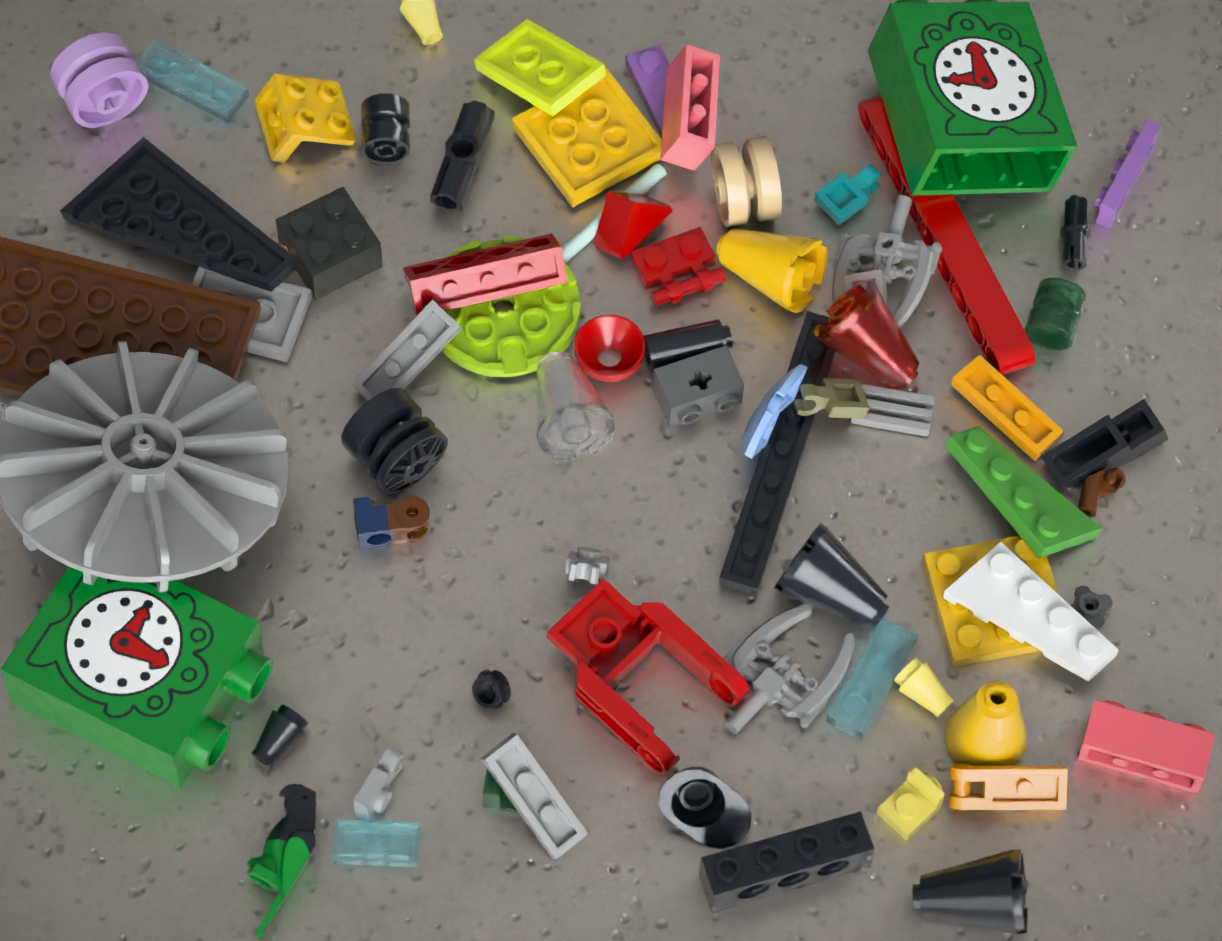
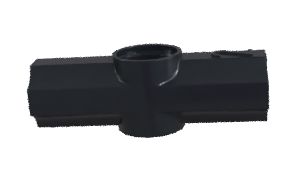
(457, 172)

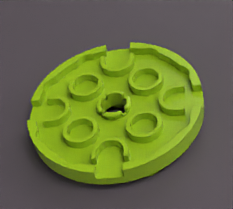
(516, 339)

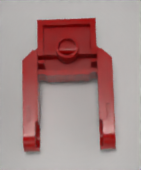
(610, 638)

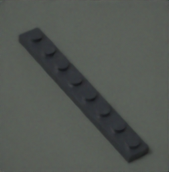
(775, 472)

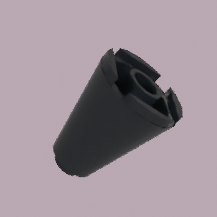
(833, 581)
(977, 893)

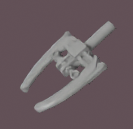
(888, 253)
(772, 684)

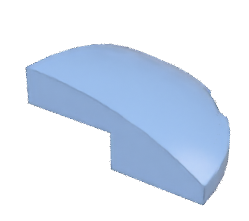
(766, 414)

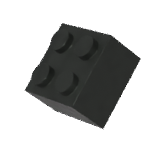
(330, 242)

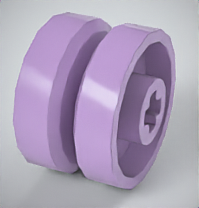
(99, 79)

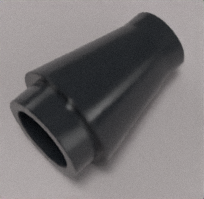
(279, 735)

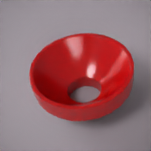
(612, 334)

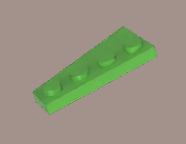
(1026, 500)

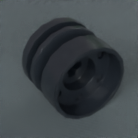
(394, 440)

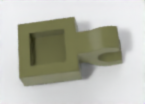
(836, 395)

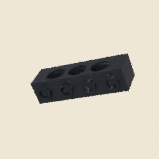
(786, 862)

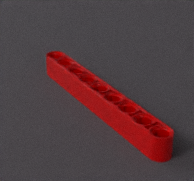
(961, 259)

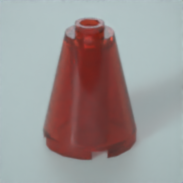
(869, 336)

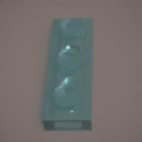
(192, 81)
(871, 678)

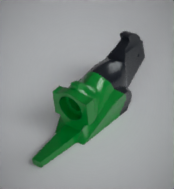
(286, 849)

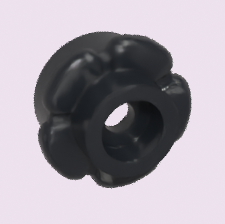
(484, 692)

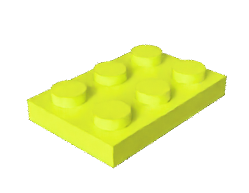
(540, 67)

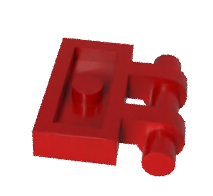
(675, 258)

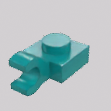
(847, 196)

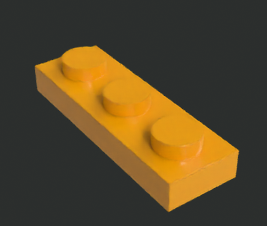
(1007, 407)

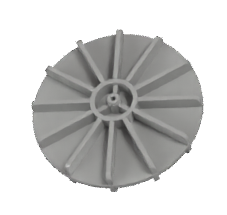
(141, 466)

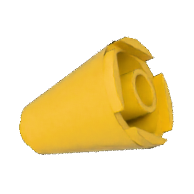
(775, 264)
(987, 728)

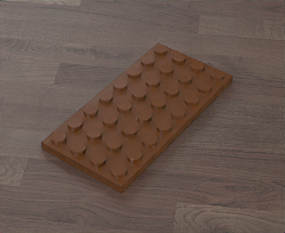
(82, 307)

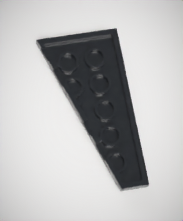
(171, 212)

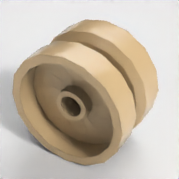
(746, 181)

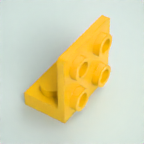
(302, 110)

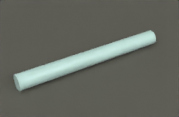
(589, 231)

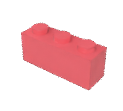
(690, 107)
(1146, 745)

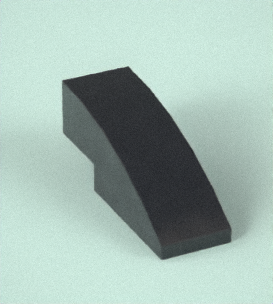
(1105, 445)

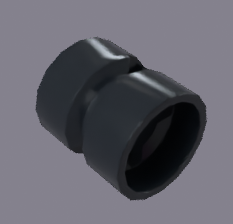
(385, 127)

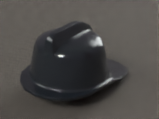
(705, 807)

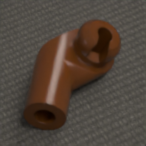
(1099, 486)

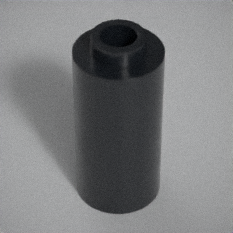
(684, 342)

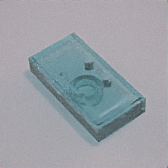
(376, 843)

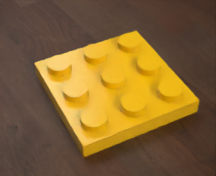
(590, 140)
(965, 635)

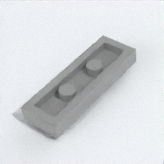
(408, 352)
(534, 796)

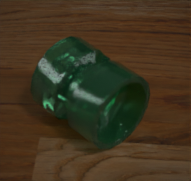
(1055, 314)

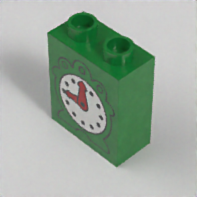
(971, 97)
(139, 670)

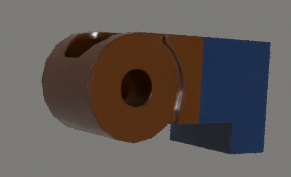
(391, 522)

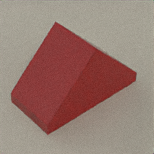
(628, 221)

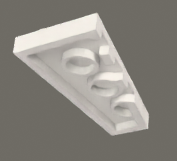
(1020, 602)

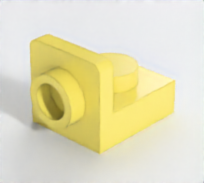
(912, 803)

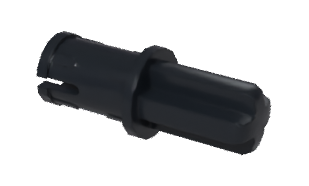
(1075, 233)

